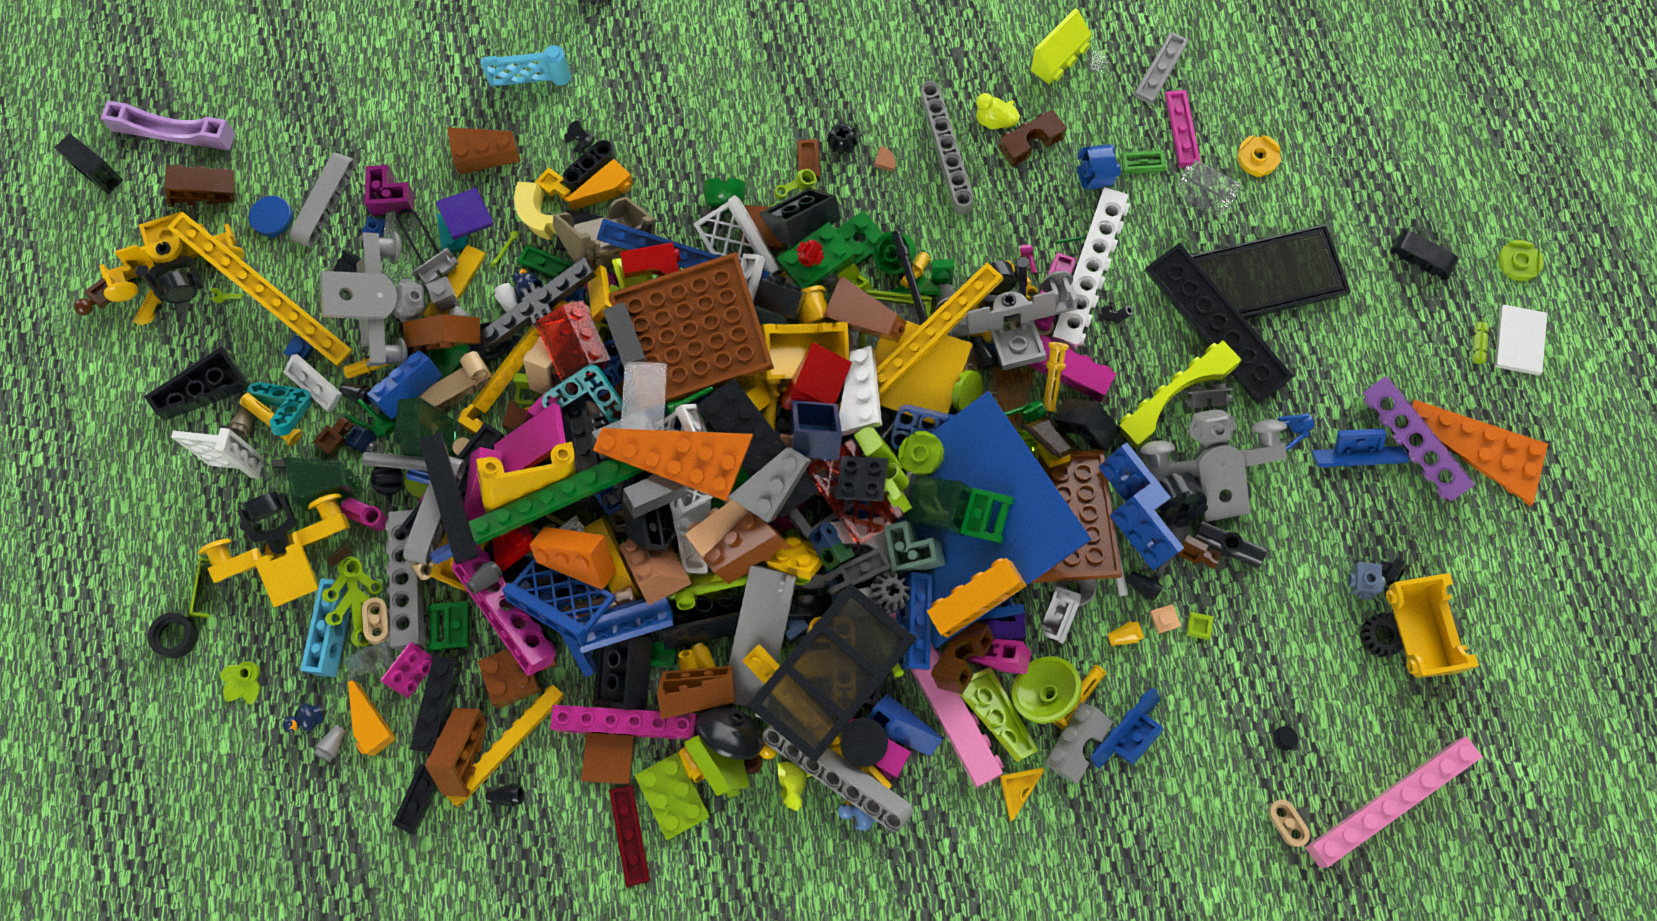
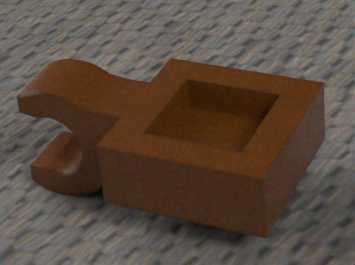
(332, 438)
(1197, 551)

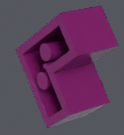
(383, 194)

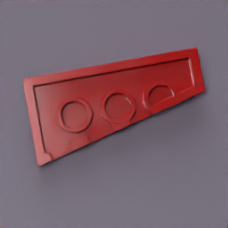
(512, 546)

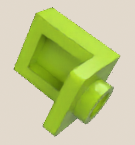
(853, 275)

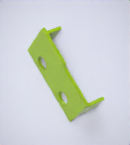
(195, 614)

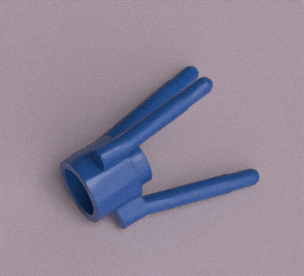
(1298, 424)

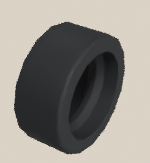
(186, 644)

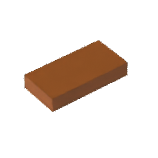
(808, 156)

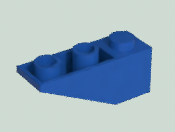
(904, 726)

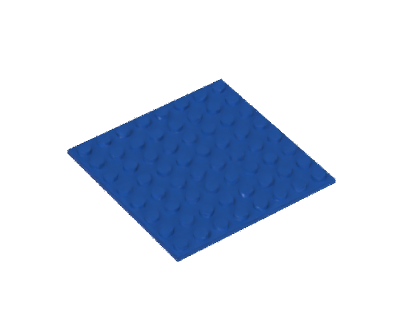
(992, 456)

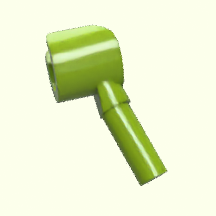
(221, 297)

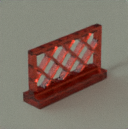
(884, 509)

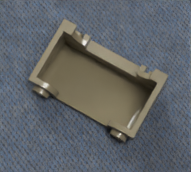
(581, 238)

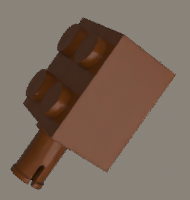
(507, 680)

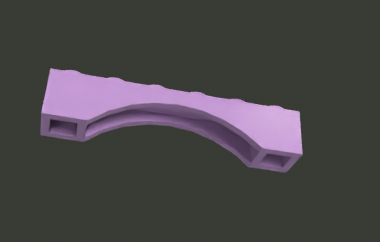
(201, 132)

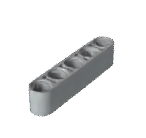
(322, 199)
(428, 522)

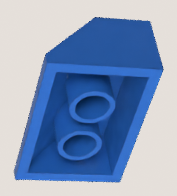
(404, 382)

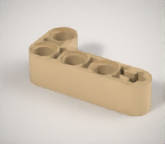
(458, 384)

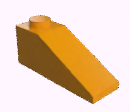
(603, 186)
(367, 724)

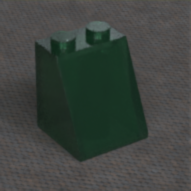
(419, 420)
(317, 478)
(938, 504)

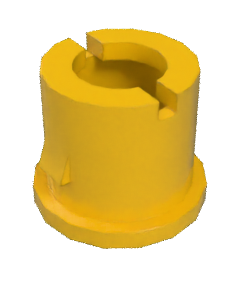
(813, 306)

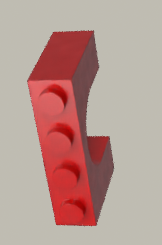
(653, 260)

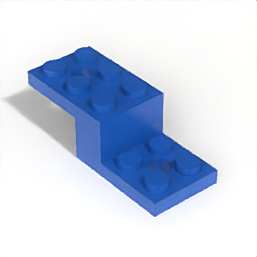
(1138, 515)

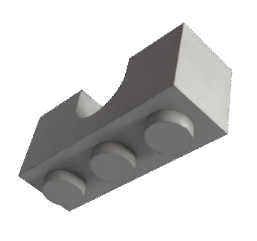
(1067, 754)

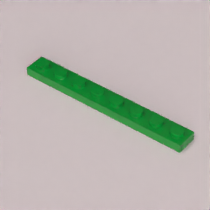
(550, 499)

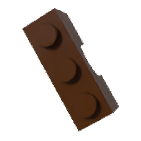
(1045, 127)
(952, 670)

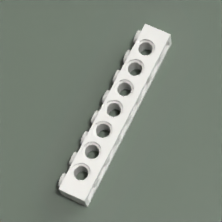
(1110, 202)

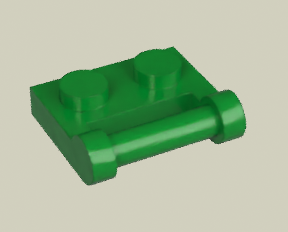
(979, 515)
(455, 626)

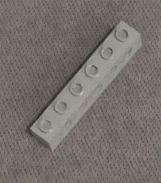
(412, 589)

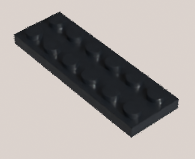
(734, 412)

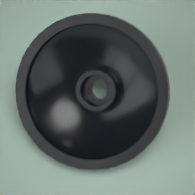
(730, 732)

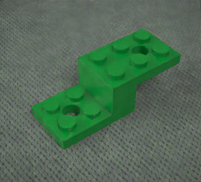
(838, 249)

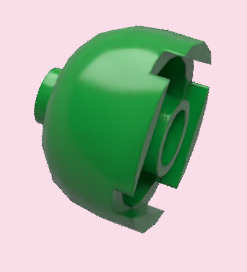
(718, 192)
(885, 254)

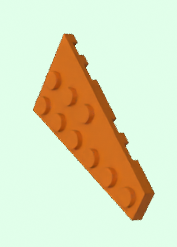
(1495, 452)

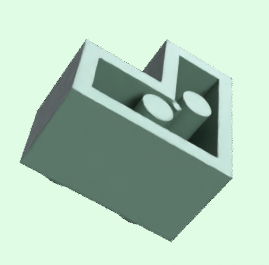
(908, 553)

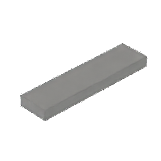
(1161, 68)

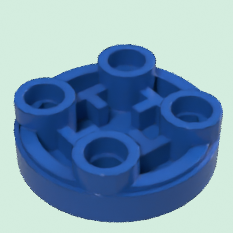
(270, 216)

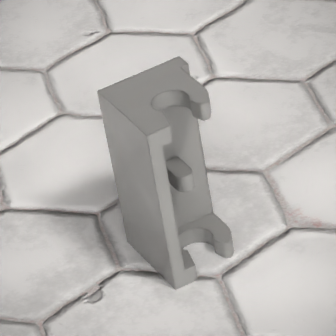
(1060, 614)

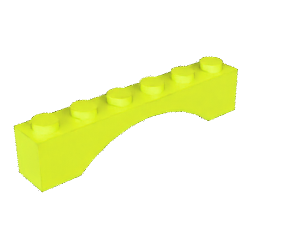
(1214, 365)

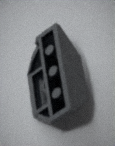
(653, 529)

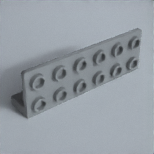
(760, 622)

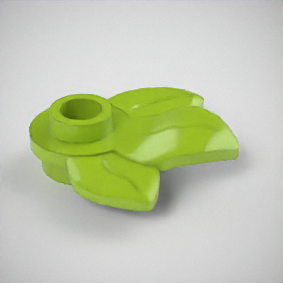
(238, 684)

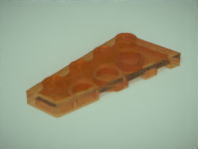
(1012, 389)

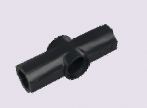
(1244, 550)

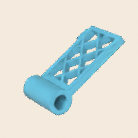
(552, 66)

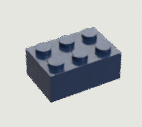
(815, 430)

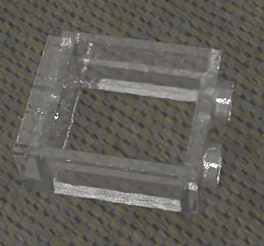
(1208, 189)

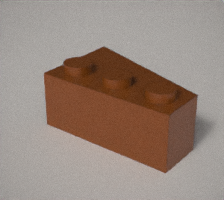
(481, 148)
(441, 332)
(744, 547)
(695, 690)
(455, 751)

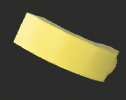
(528, 205)

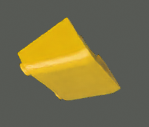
(790, 343)
(504, 488)
(1428, 627)

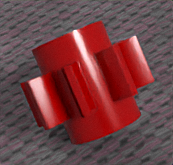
(810, 253)

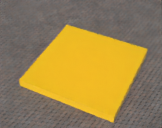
(931, 379)

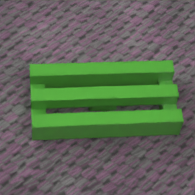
(1150, 164)

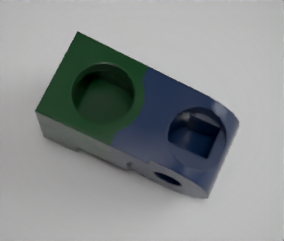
(829, 546)

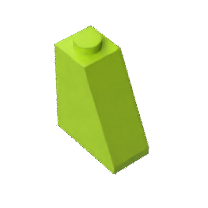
(721, 772)

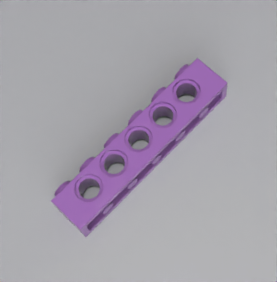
(1374, 398)

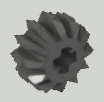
(898, 590)

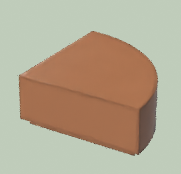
(885, 159)

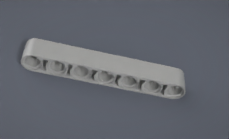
(946, 156)
(848, 782)

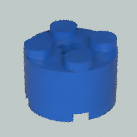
(1098, 166)

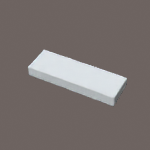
(309, 379)

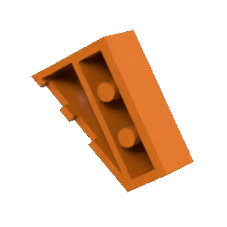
(575, 555)

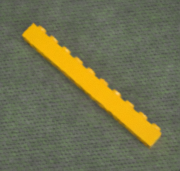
(508, 368)
(511, 740)

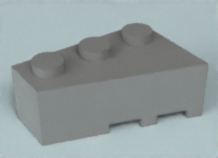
(772, 485)

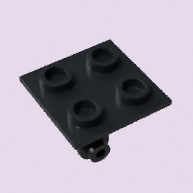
(861, 479)

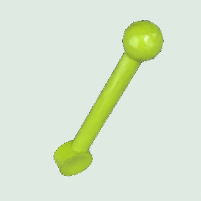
(514, 235)

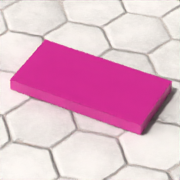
(532, 440)

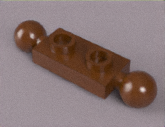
(94, 297)

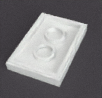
(1520, 340)

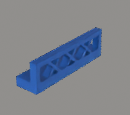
(917, 620)
(625, 622)

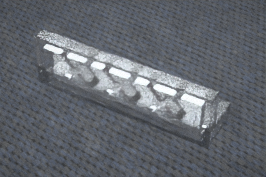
(387, 267)

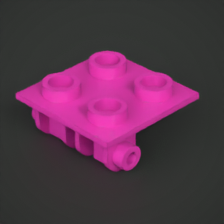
(408, 670)

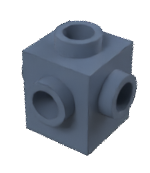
(1366, 580)

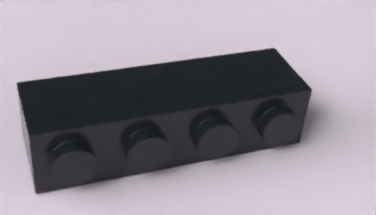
(436, 703)

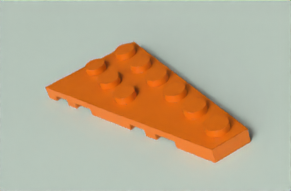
(693, 459)

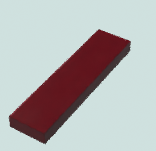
(629, 835)

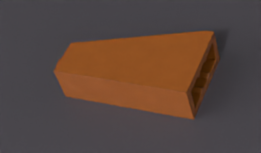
(863, 312)

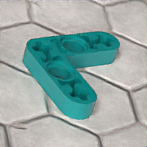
(583, 386)
(266, 394)

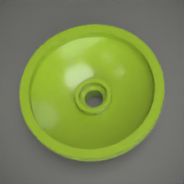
(1045, 678)

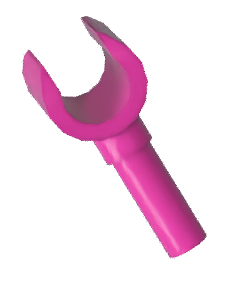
(1027, 251)

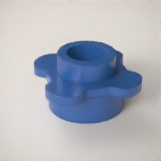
(380, 224)

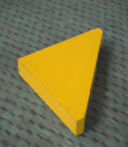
(1018, 788)

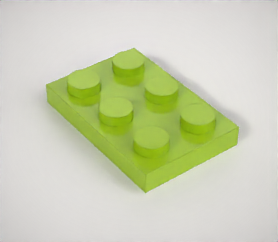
(672, 796)

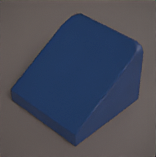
(360, 438)

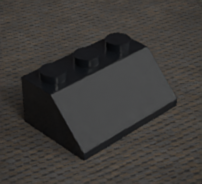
(801, 215)
(623, 673)

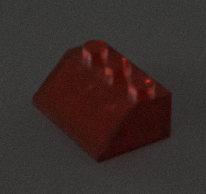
(572, 339)

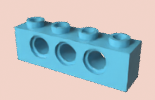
(325, 641)

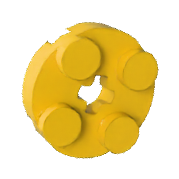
(1254, 165)

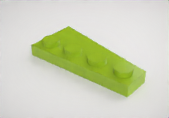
(996, 711)

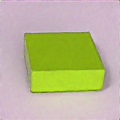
(1199, 626)

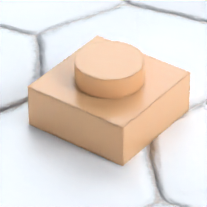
(1165, 619)

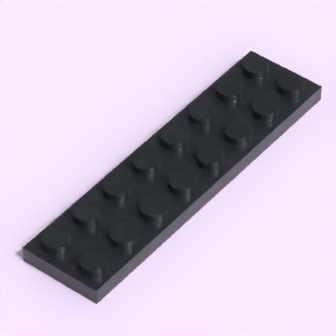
(1217, 320)

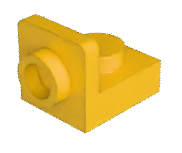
(468, 419)

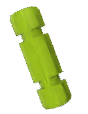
(1480, 343)

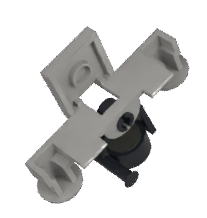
(1023, 344)

